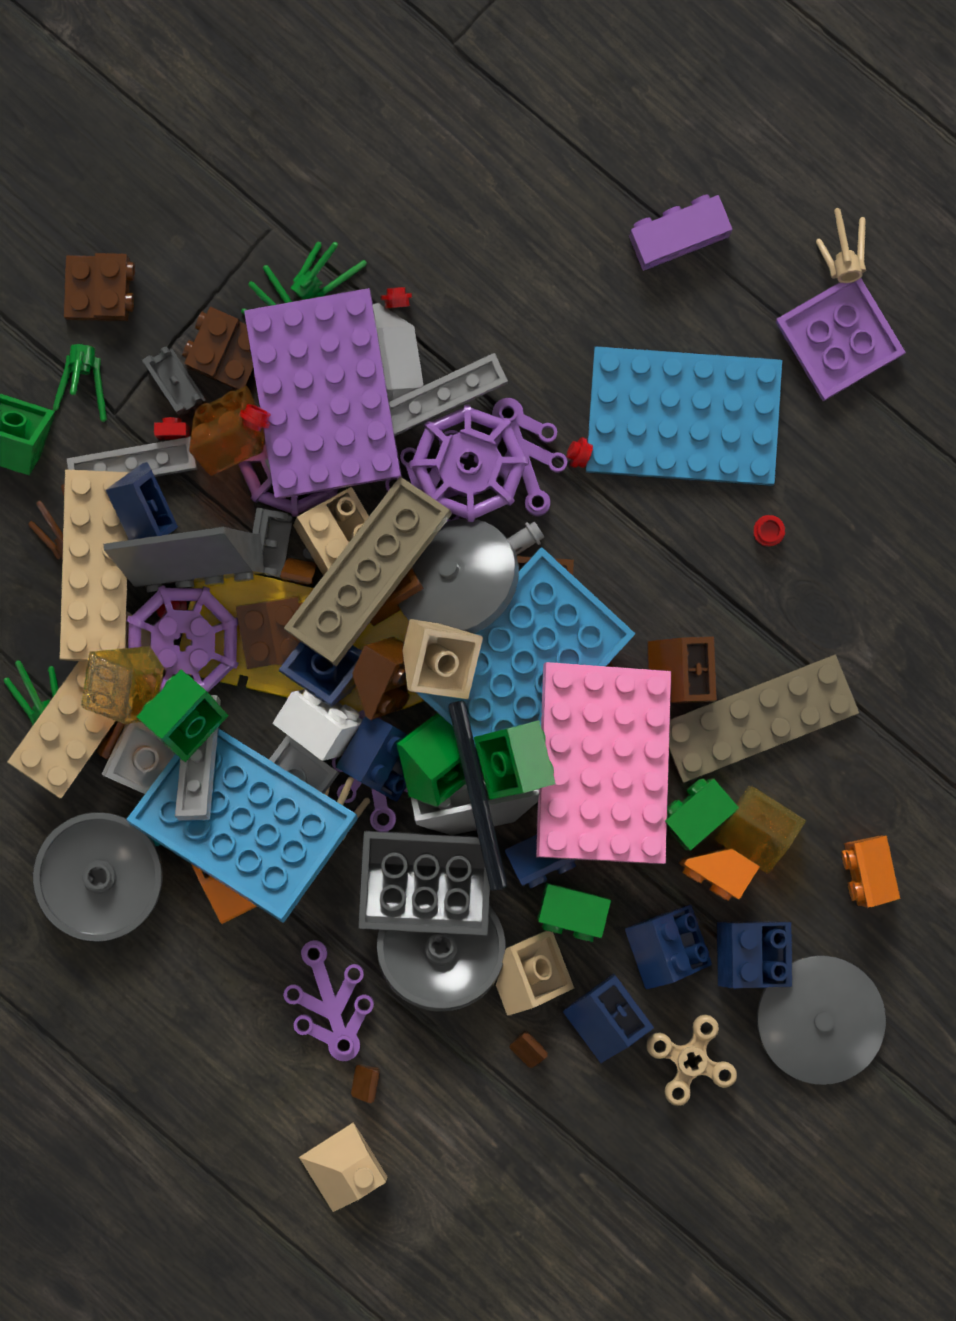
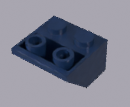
(141, 504)
(374, 757)
(532, 868)
(668, 947)
(754, 954)
(608, 1018)

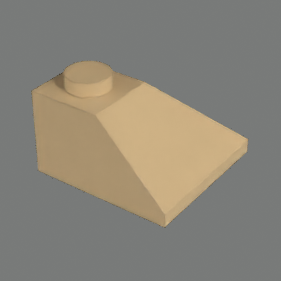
(440, 659)
(532, 973)
(344, 1168)

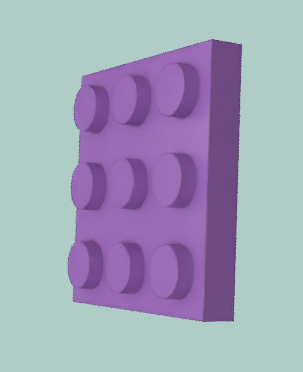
(840, 337)

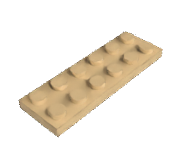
(91, 582)
(64, 734)

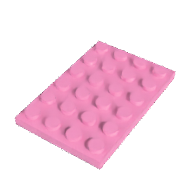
(609, 763)

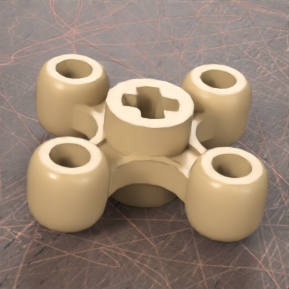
(704, 1065)

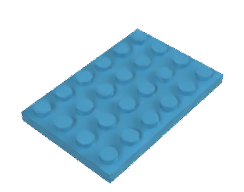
(684, 416)
(545, 622)
(263, 831)

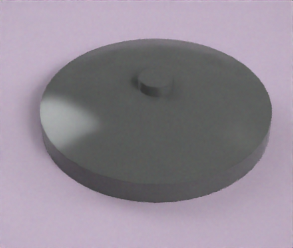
(465, 576)
(97, 877)
(441, 968)
(824, 1023)

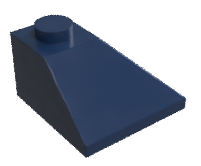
(320, 676)

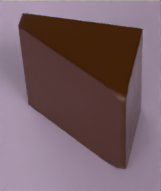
(299, 572)
(528, 1049)
(365, 1083)

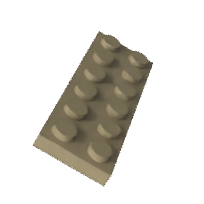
(368, 571)
(760, 718)

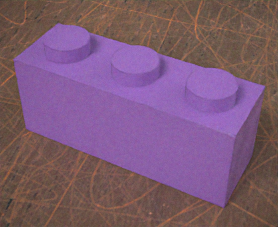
(680, 231)

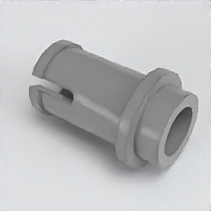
(526, 537)

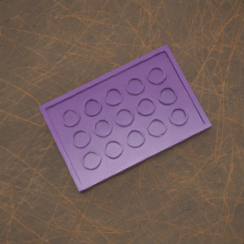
(325, 393)

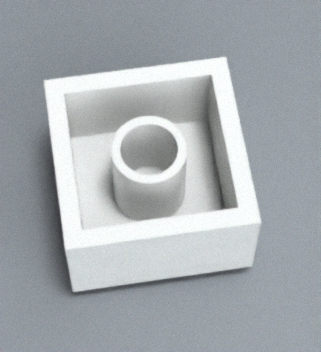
(317, 725)

